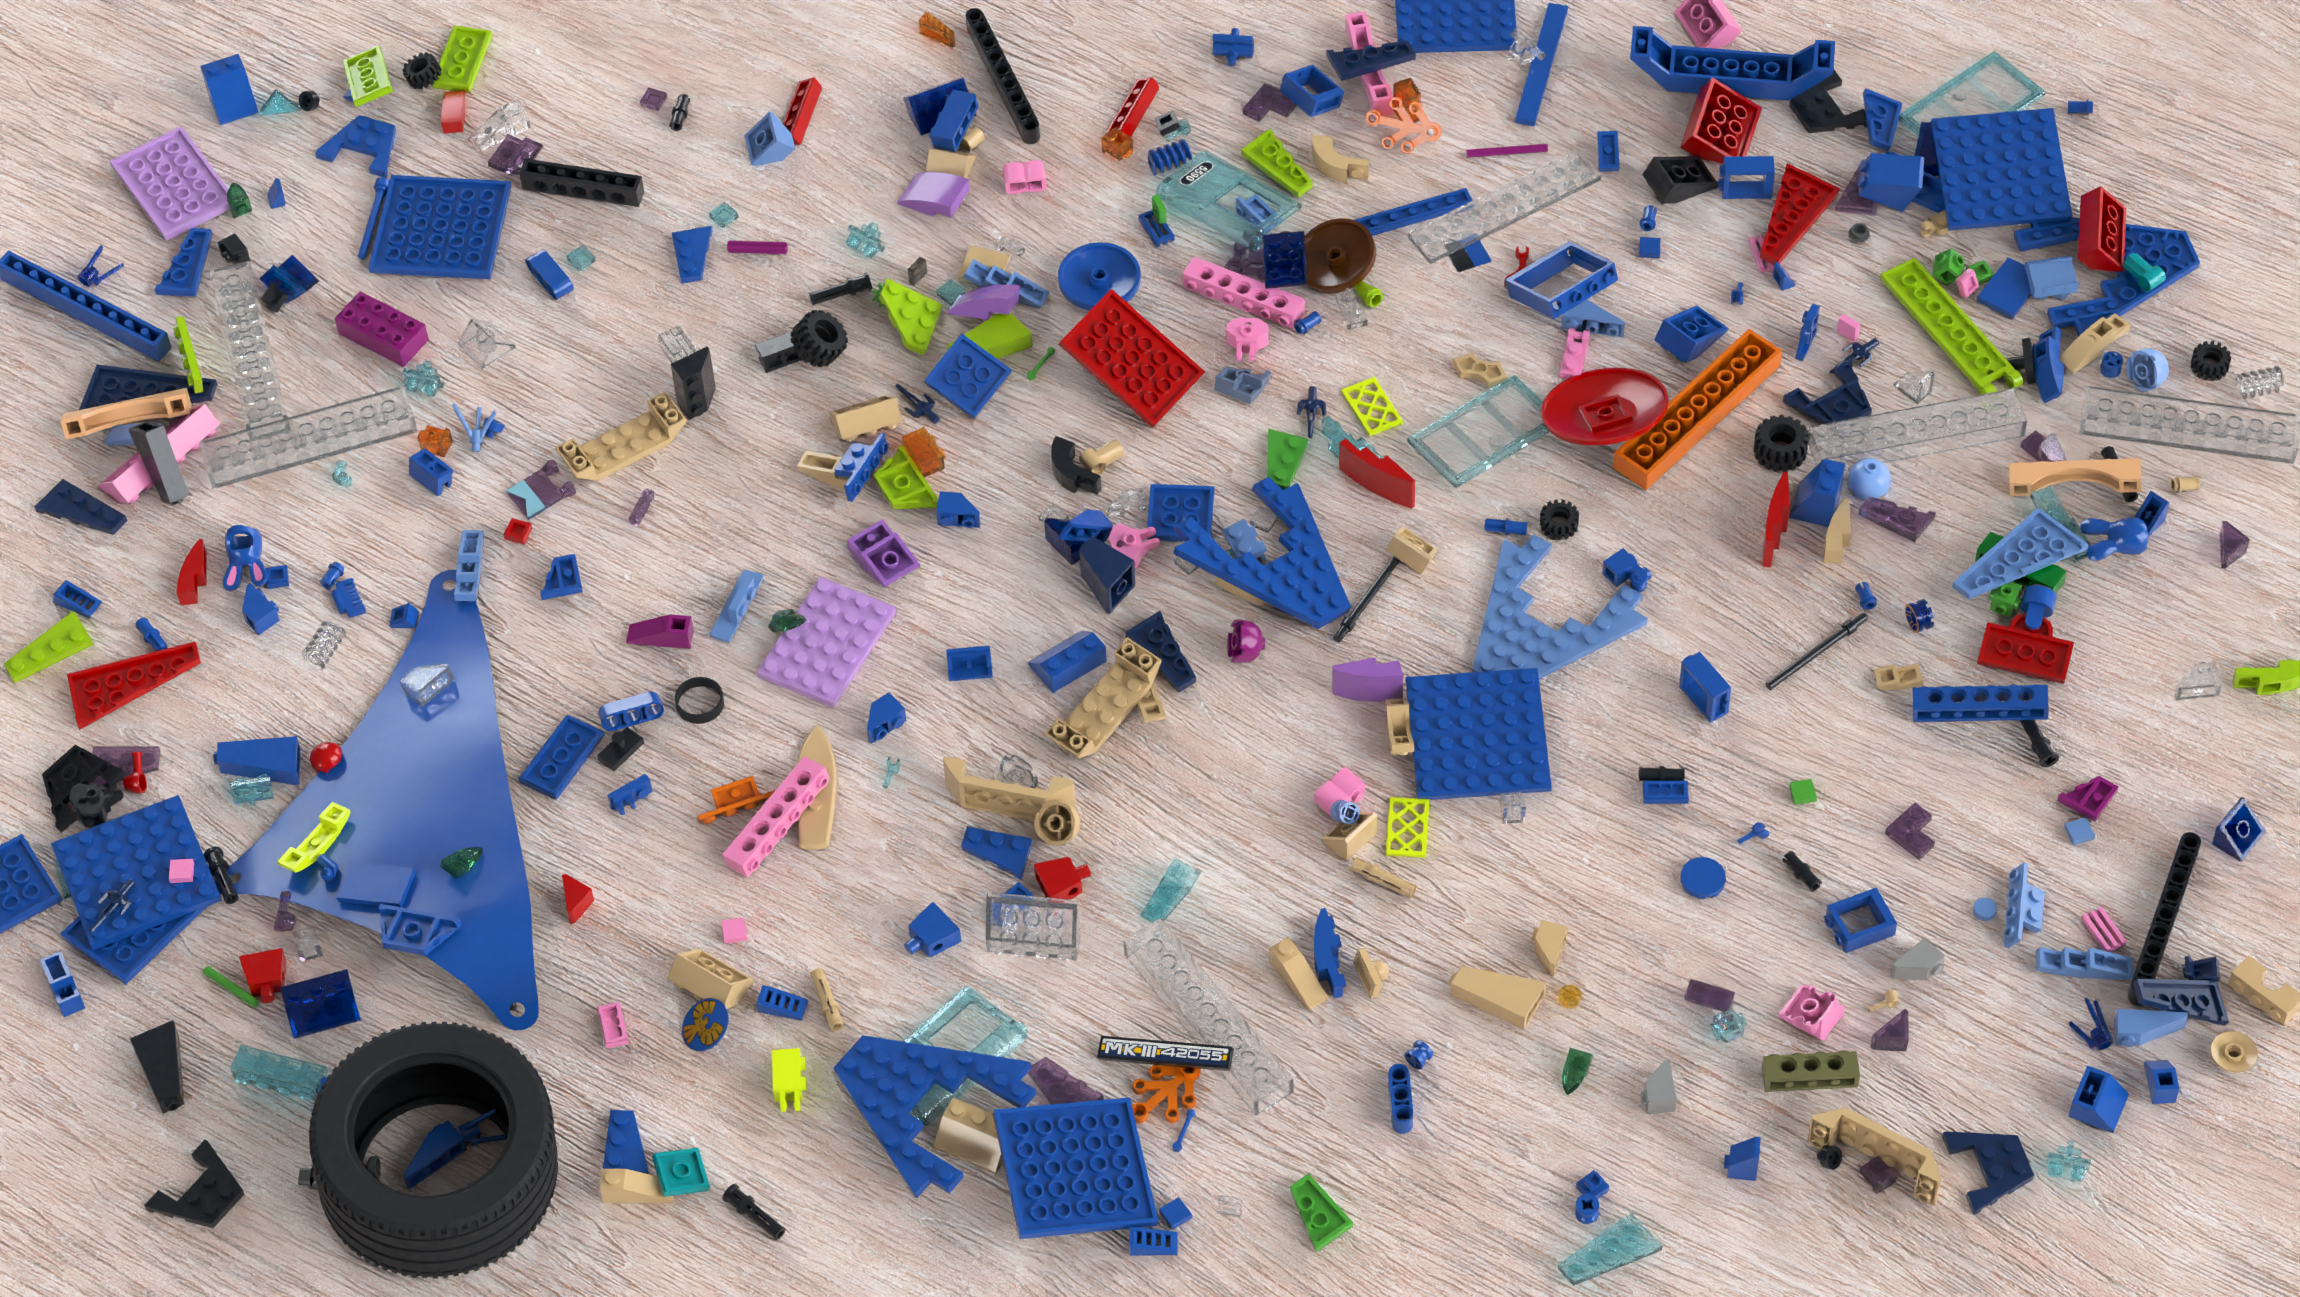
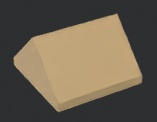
(949, 162)
(1411, 549)
(1349, 838)

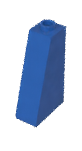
(271, 756)

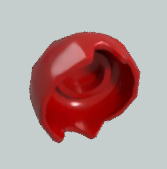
(325, 756)

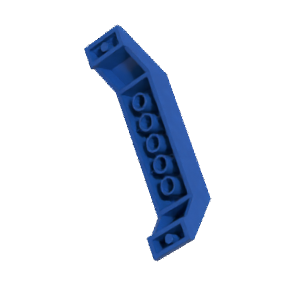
(1746, 72)

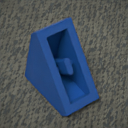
(2153, 511)

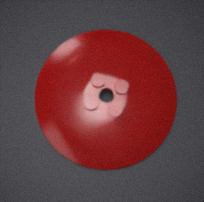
(1627, 396)

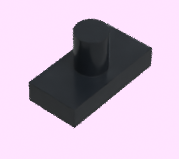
(2025, 361)
(620, 748)

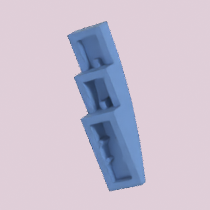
(1029, 292)
(469, 565)
(2081, 964)

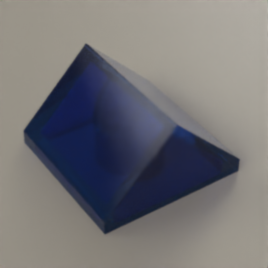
(1066, 548)
(2238, 831)

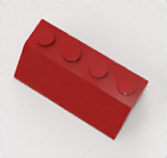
(2101, 231)

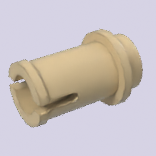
(2184, 484)

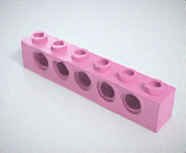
(1243, 292)
(776, 817)

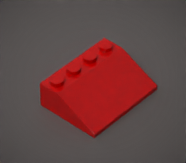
(1720, 123)

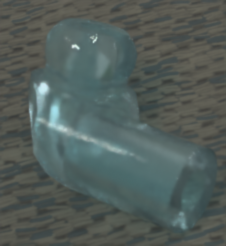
(340, 476)

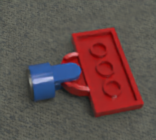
(2028, 642)

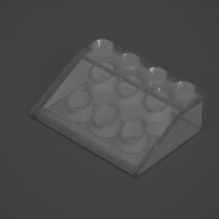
(1032, 926)

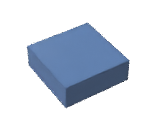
(2079, 831)

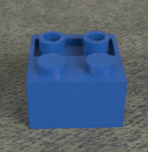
(2098, 1100)

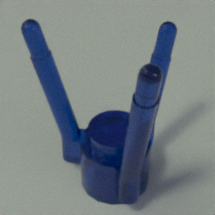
(89, 274)
(2100, 1035)

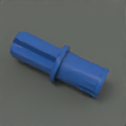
(1506, 526)
(150, 634)

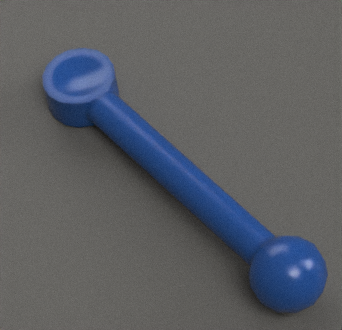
(1177, 1147)

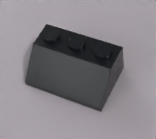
(694, 382)

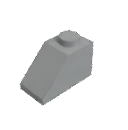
(1919, 962)
(1659, 1091)

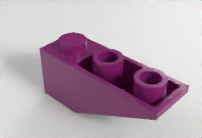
(662, 631)

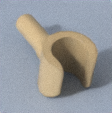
(1890, 1001)

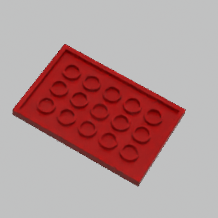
(1131, 358)

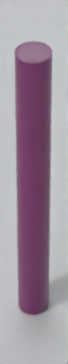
(1507, 150)

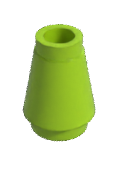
(1369, 294)

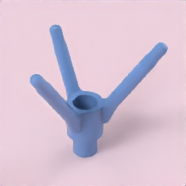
(476, 436)

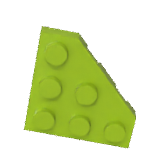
(910, 314)

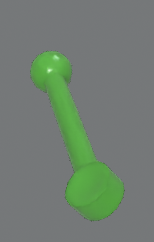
(1031, 374)

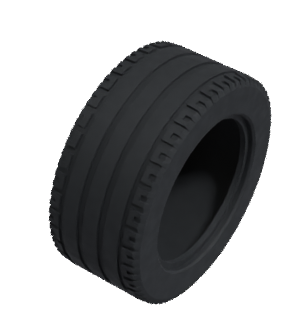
(417, 1070)

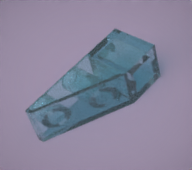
(1171, 890)

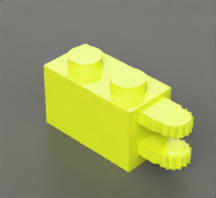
(787, 1077)

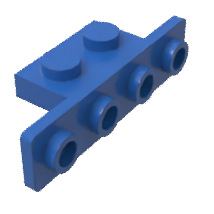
(860, 463)

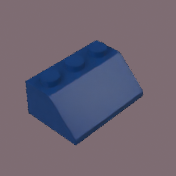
(1069, 660)

